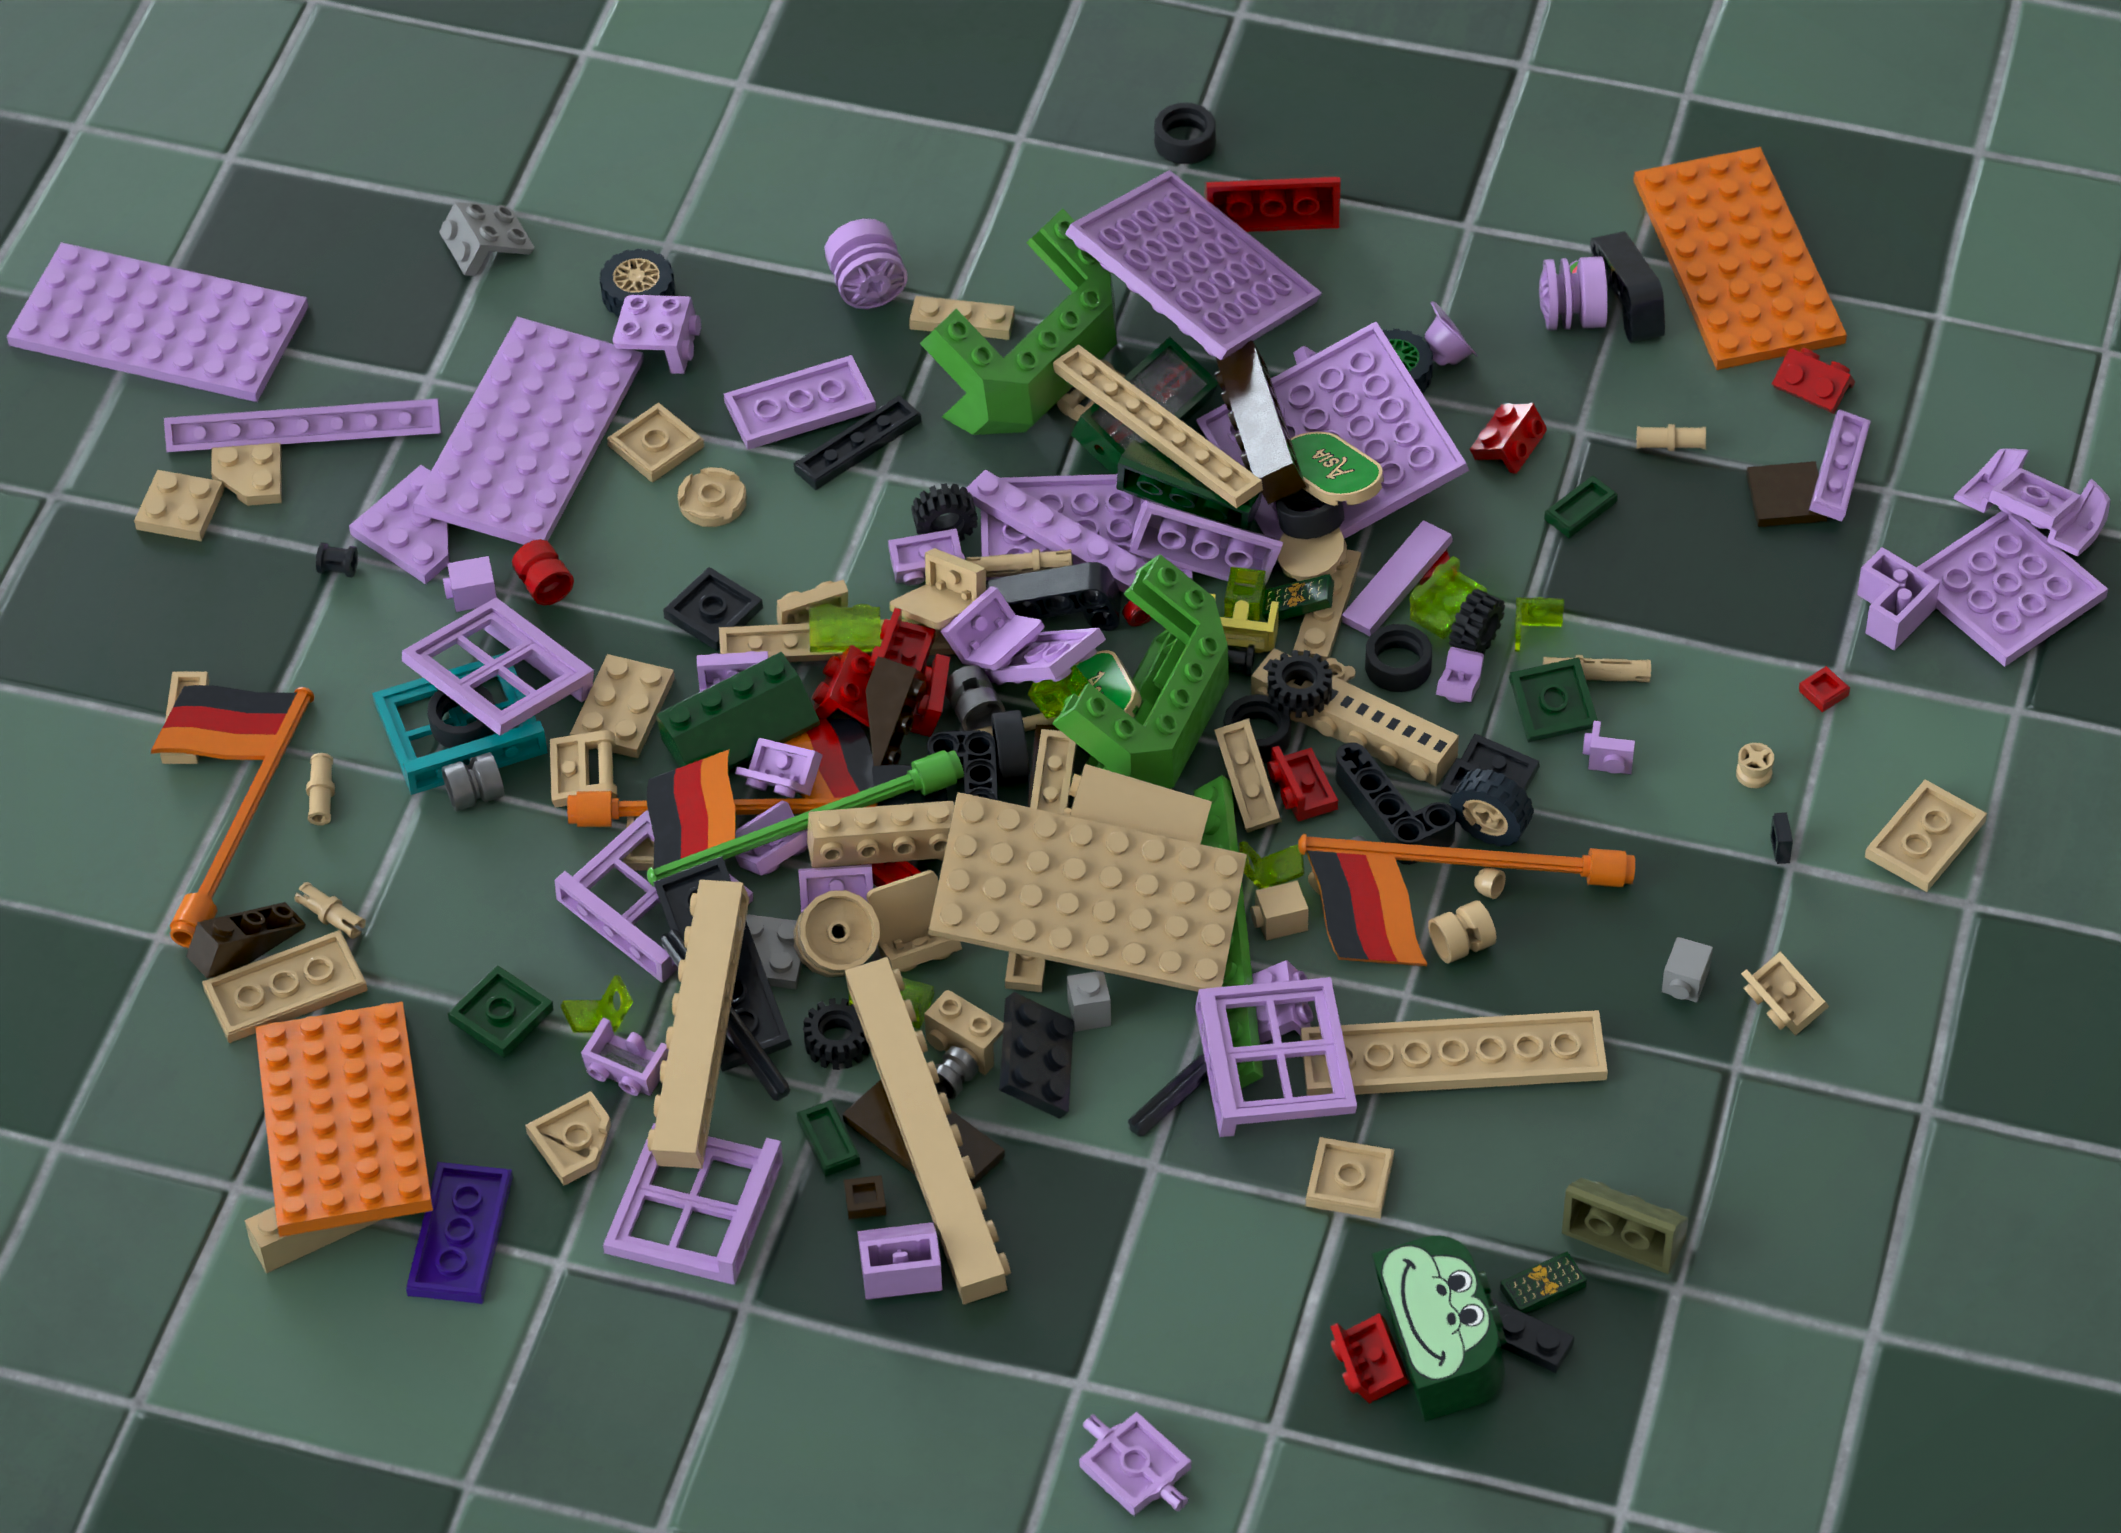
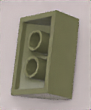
(1623, 1224)

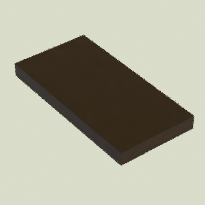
(876, 1122)

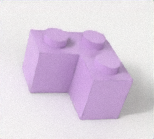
(1898, 597)

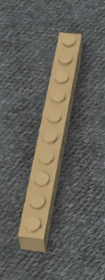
(926, 1130)

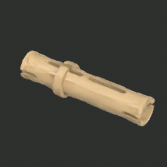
(1022, 563)
(1611, 669)

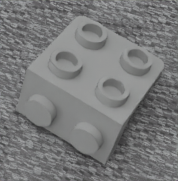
(478, 228)

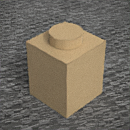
(1280, 910)

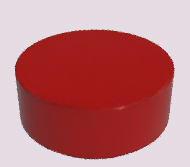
(1134, 615)

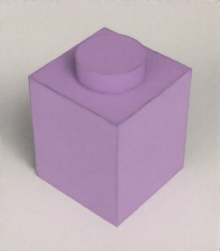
(470, 583)

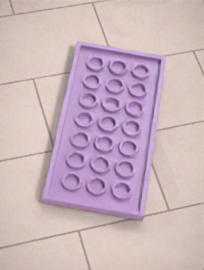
(158, 322)
(528, 433)

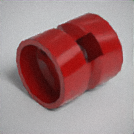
(542, 572)

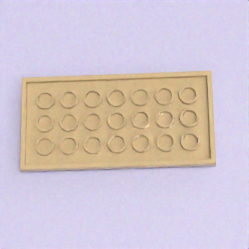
(1087, 894)

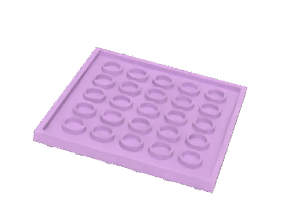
(1193, 264)
(1371, 403)

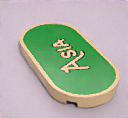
(1336, 469)
(1112, 679)

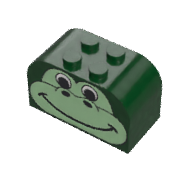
(1443, 1323)

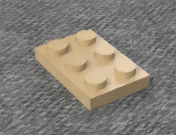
(625, 702)
(1925, 835)

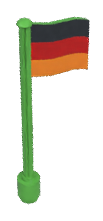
(696, 810)

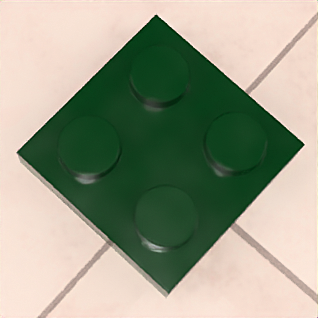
(1553, 699)
(500, 1011)

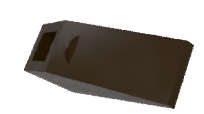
(890, 704)
(241, 938)

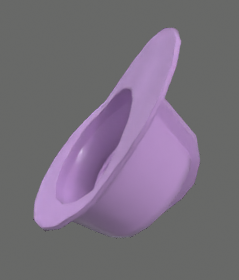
(1446, 339)

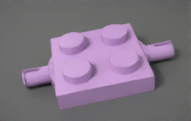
(1135, 1463)

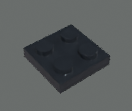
(710, 604)

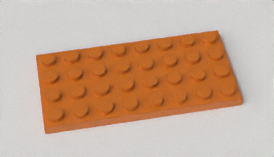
(1739, 258)
(342, 1119)

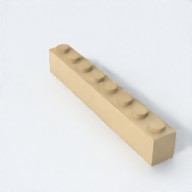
(699, 1024)

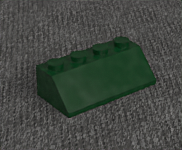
(1156, 478)
(733, 714)

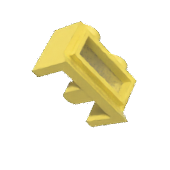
(1242, 632)

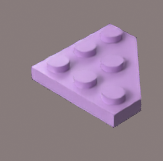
(402, 536)

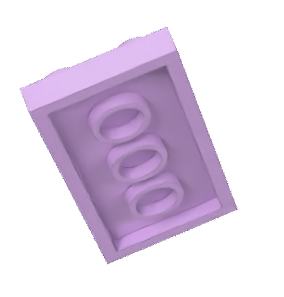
(799, 402)
(1049, 656)

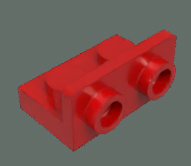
(930, 707)

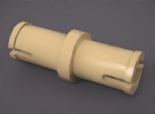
(1671, 437)
(320, 789)
(330, 910)

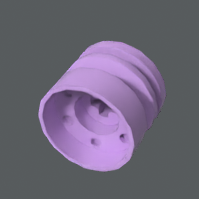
(865, 263)
(1574, 293)

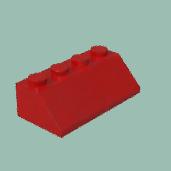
(1278, 203)

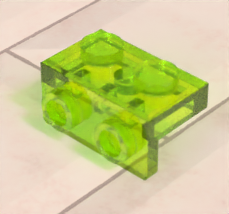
(1440, 598)
(837, 628)

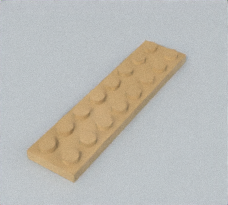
(1465, 1053)

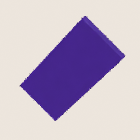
(460, 1233)

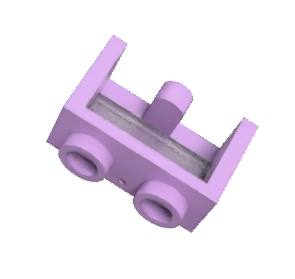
(623, 1060)

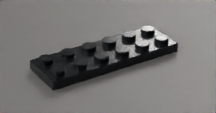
(752, 991)

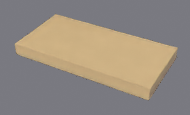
(285, 985)

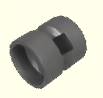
(972, 697)
(473, 781)

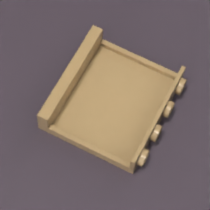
(1137, 805)

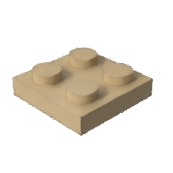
(179, 505)

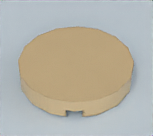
(712, 497)
(1312, 557)

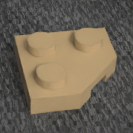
(250, 472)
(572, 1137)

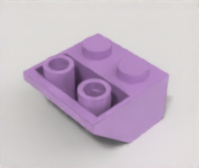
(900, 1260)

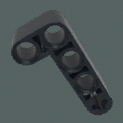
(1633, 285)
(1064, 591)
(978, 758)
(1386, 808)

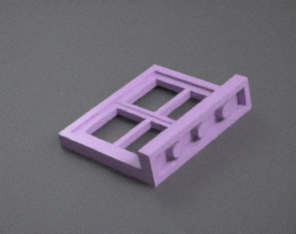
(525, 642)
(616, 928)
(1222, 1056)
(744, 1217)

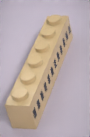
(1379, 726)

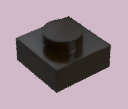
(865, 1197)

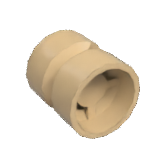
(1458, 933)

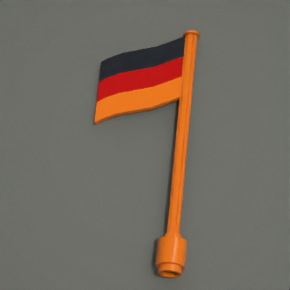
(229, 727)
(841, 773)
(1370, 906)

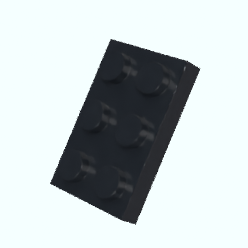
(1036, 1055)

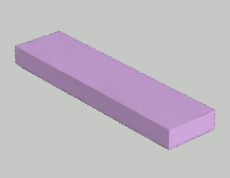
(1840, 465)
(1397, 578)

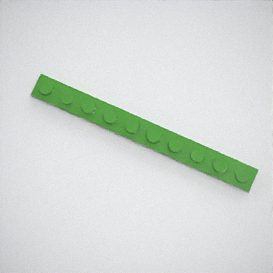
(1221, 833)

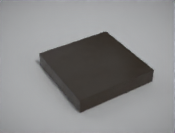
(1783, 493)

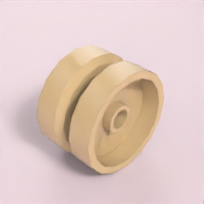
(814, 936)

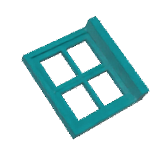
(426, 771)

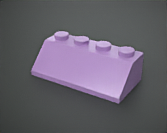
(1201, 542)

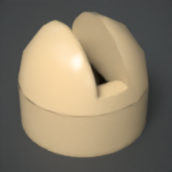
(1490, 882)

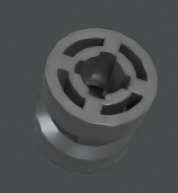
(954, 1071)

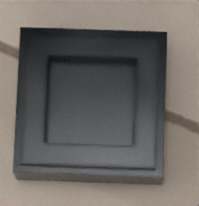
(1781, 838)

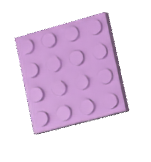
(2010, 586)

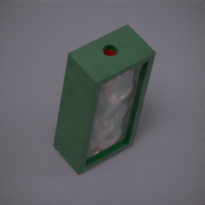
(1165, 376)

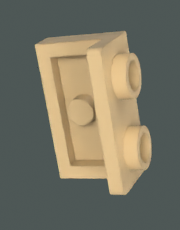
(795, 606)
(1786, 992)
(961, 1024)

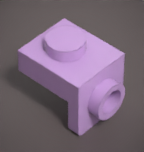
(1461, 675)
(1608, 753)

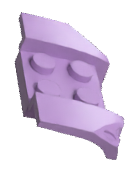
(2070, 517)

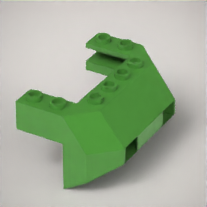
(1022, 386)
(1176, 680)

